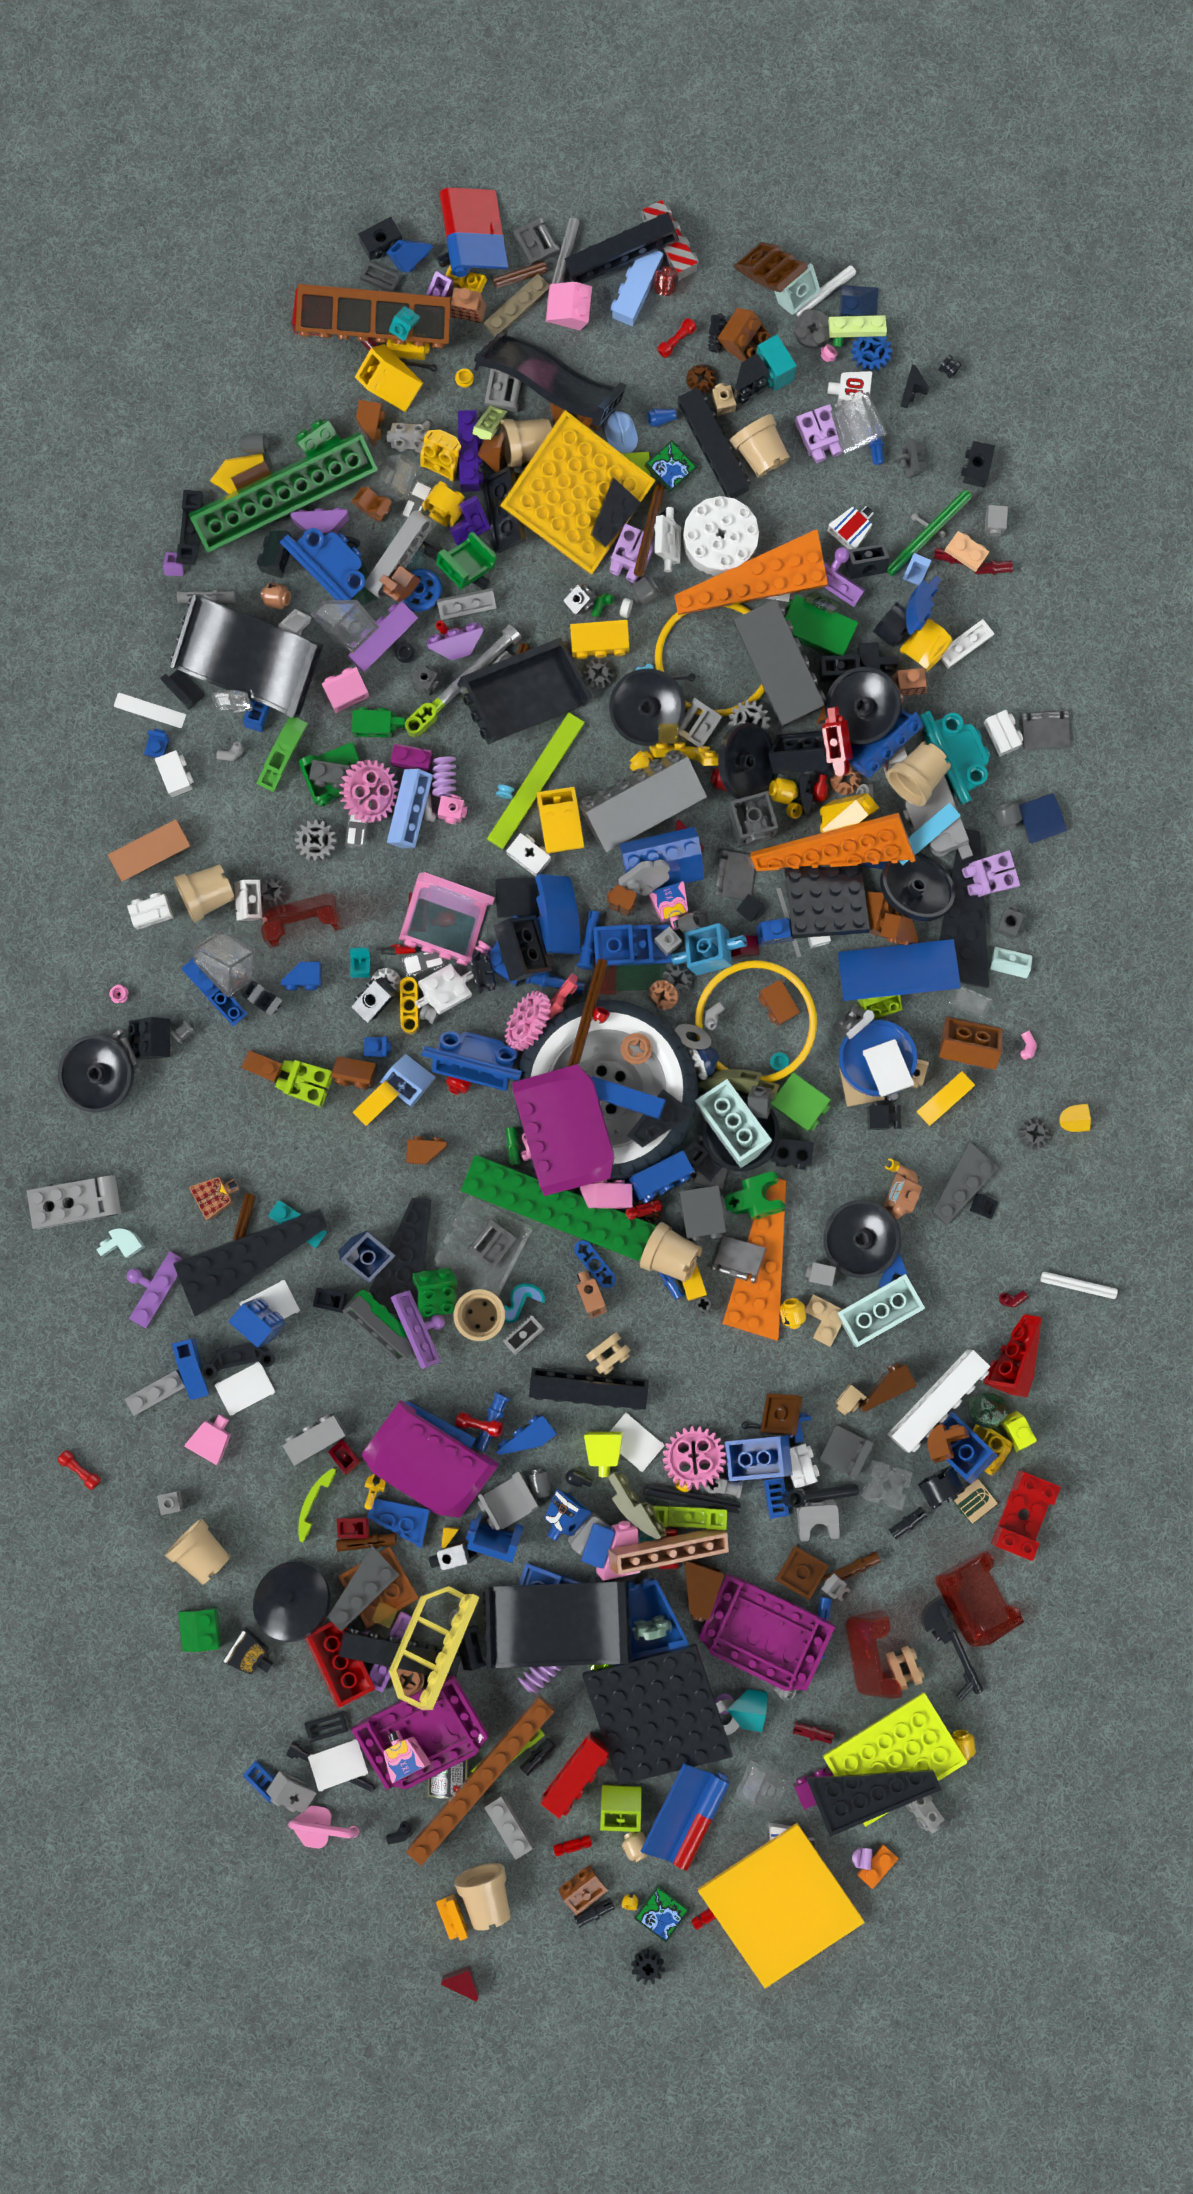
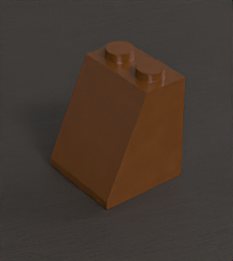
(702, 1588)

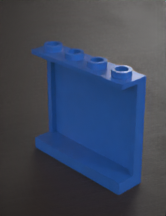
(871, 757)

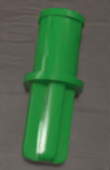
(513, 1146)

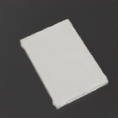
(888, 1068)
(278, 1298)
(244, 1388)
(637, 1443)
(337, 1765)

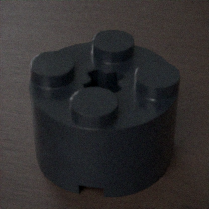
(892, 625)
(941, 1487)

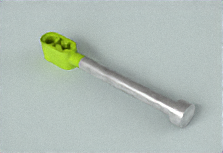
(510, 636)

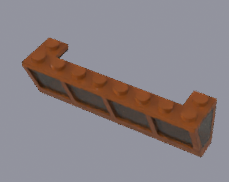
(370, 315)

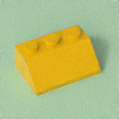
(599, 639)

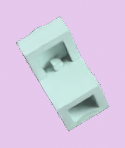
(125, 1239)

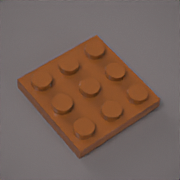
(396, 1594)

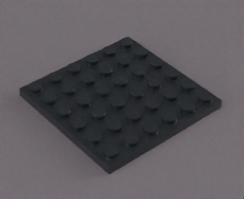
(657, 1714)

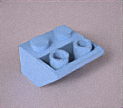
(408, 1079)

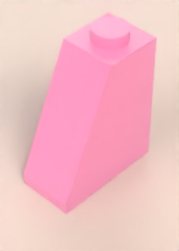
(624, 1535)

